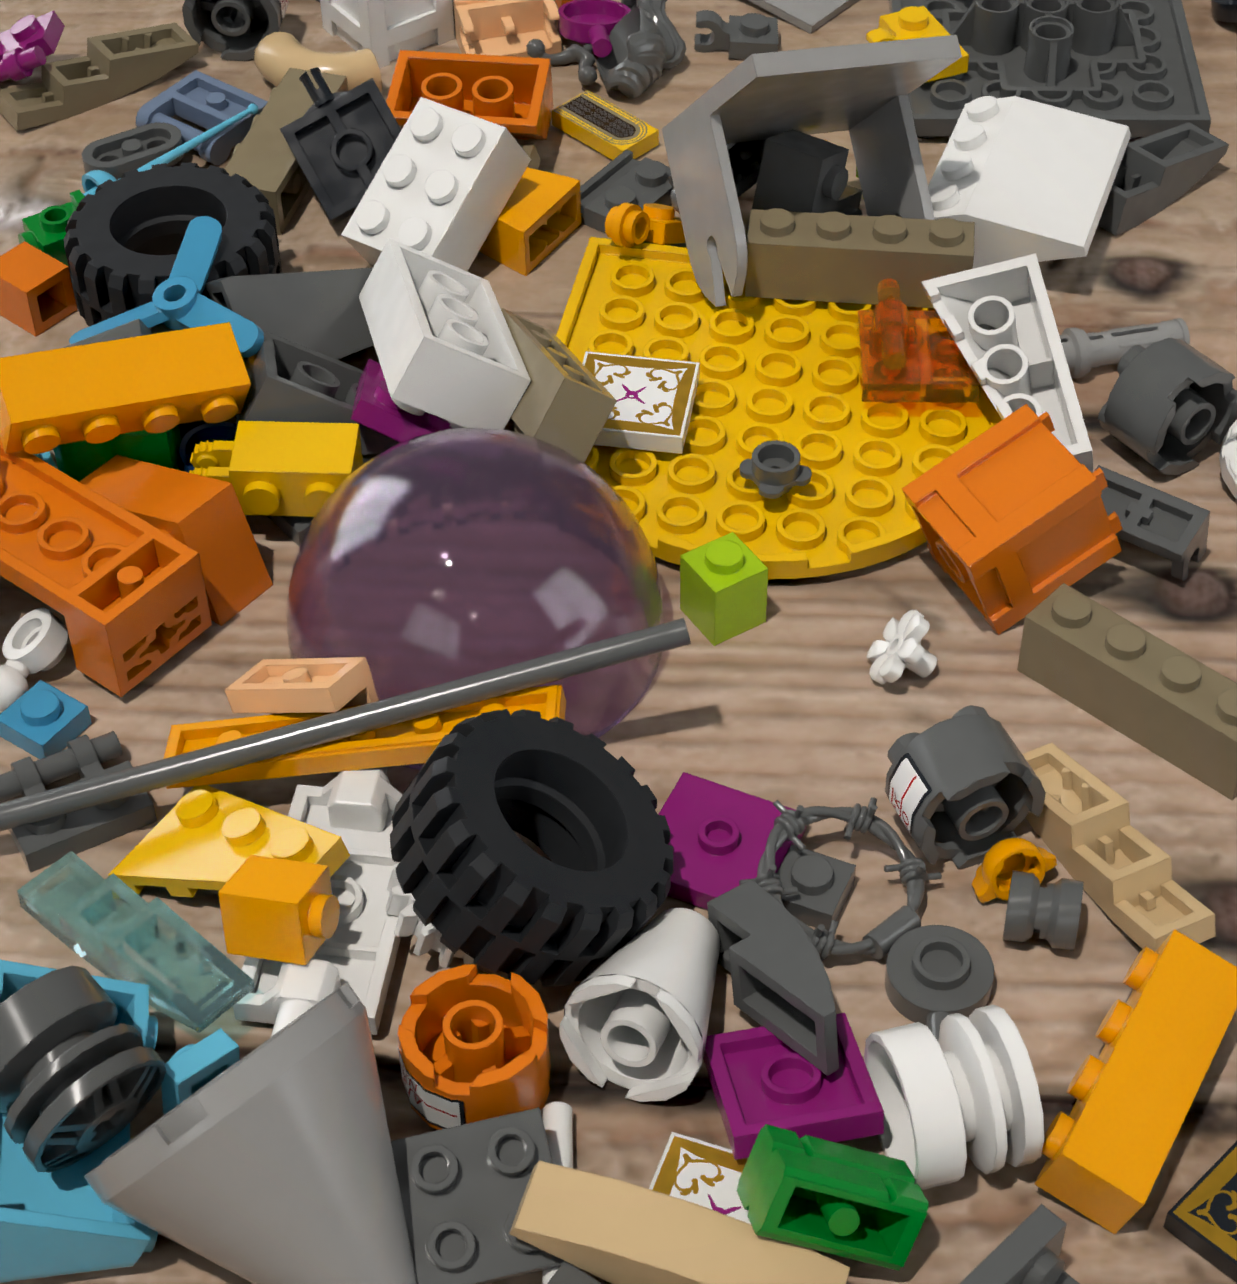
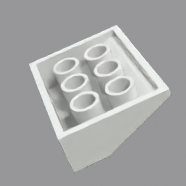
(1027, 177)

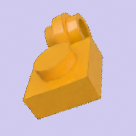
(632, 225)

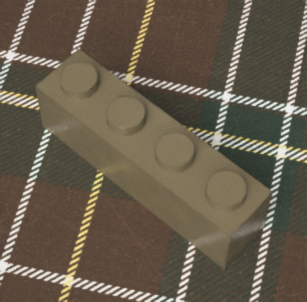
(266, 156)
(848, 255)
(563, 398)
(1134, 685)

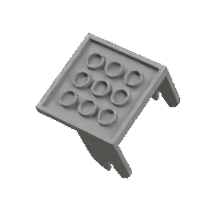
(815, 93)

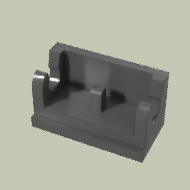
(1157, 521)

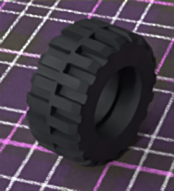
(133, 228)
(495, 891)

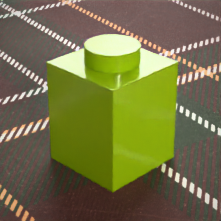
(723, 588)

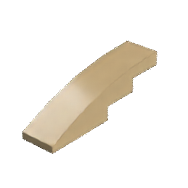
(1120, 867)
(654, 1238)

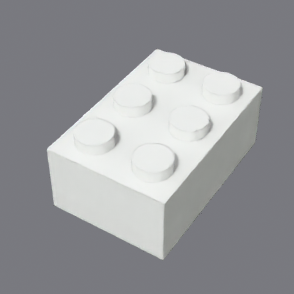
(439, 186)

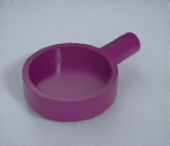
(591, 22)

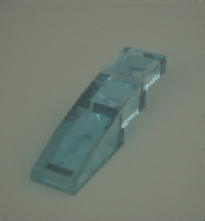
(135, 941)

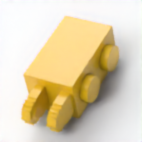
(282, 464)

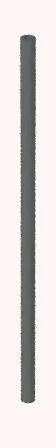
(343, 724)

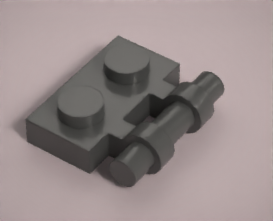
(80, 830)

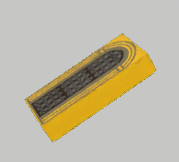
(604, 126)

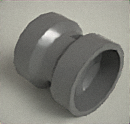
(1046, 910)

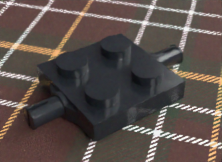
(341, 142)

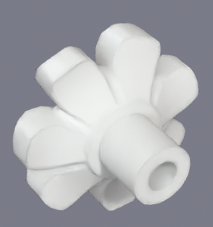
(901, 649)

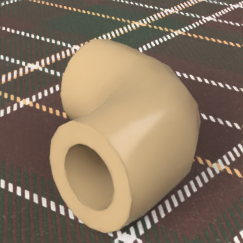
(282, 51)

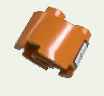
(474, 1047)

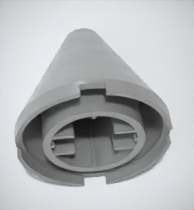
(277, 1161)

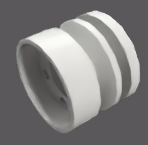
(956, 1095)

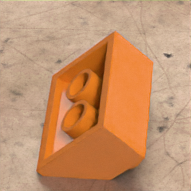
(491, 87)

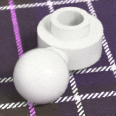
(30, 646)

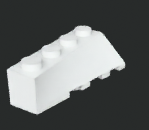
(1013, 343)

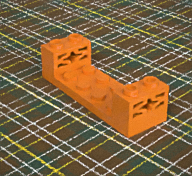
(116, 579)

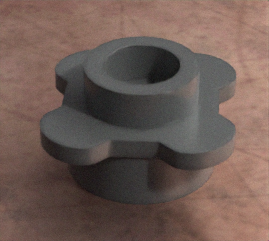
(775, 468)

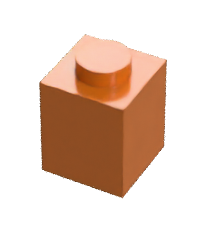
(34, 289)

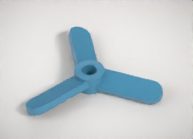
(180, 300)

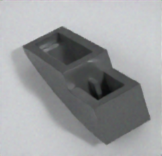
(1158, 173)
(776, 972)

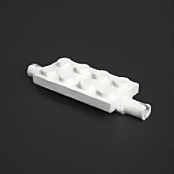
(364, 945)

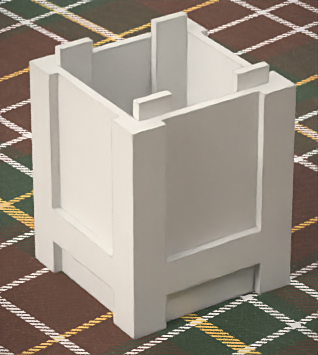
(389, 24)

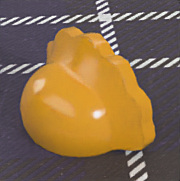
(1010, 854)

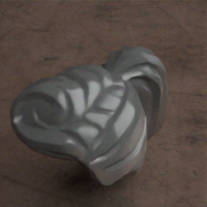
(641, 48)

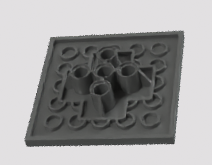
(1085, 56)

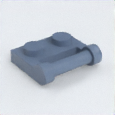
(207, 104)

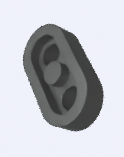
(131, 149)

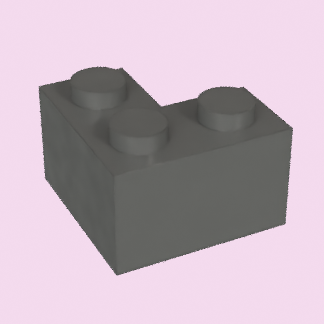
(804, 176)

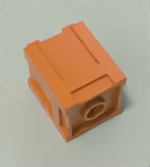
(1014, 517)

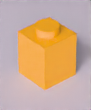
(278, 909)

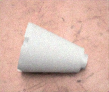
(647, 1009)

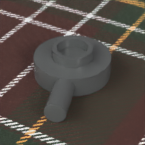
(938, 974)

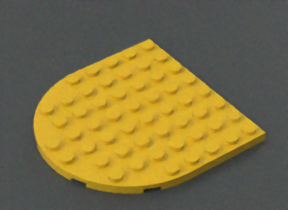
(763, 377)

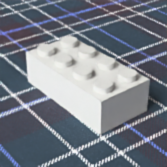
(442, 340)

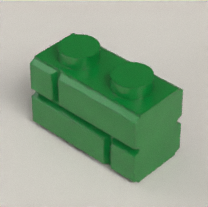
(832, 1198)

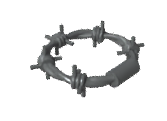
(911, 869)

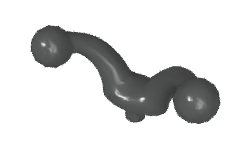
(574, 53)

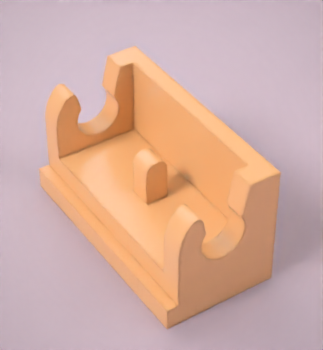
(505, 26)

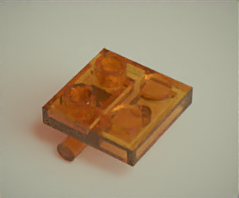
(910, 355)

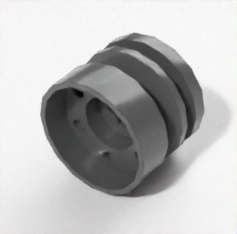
(69, 1070)

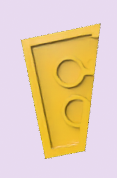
(213, 836)

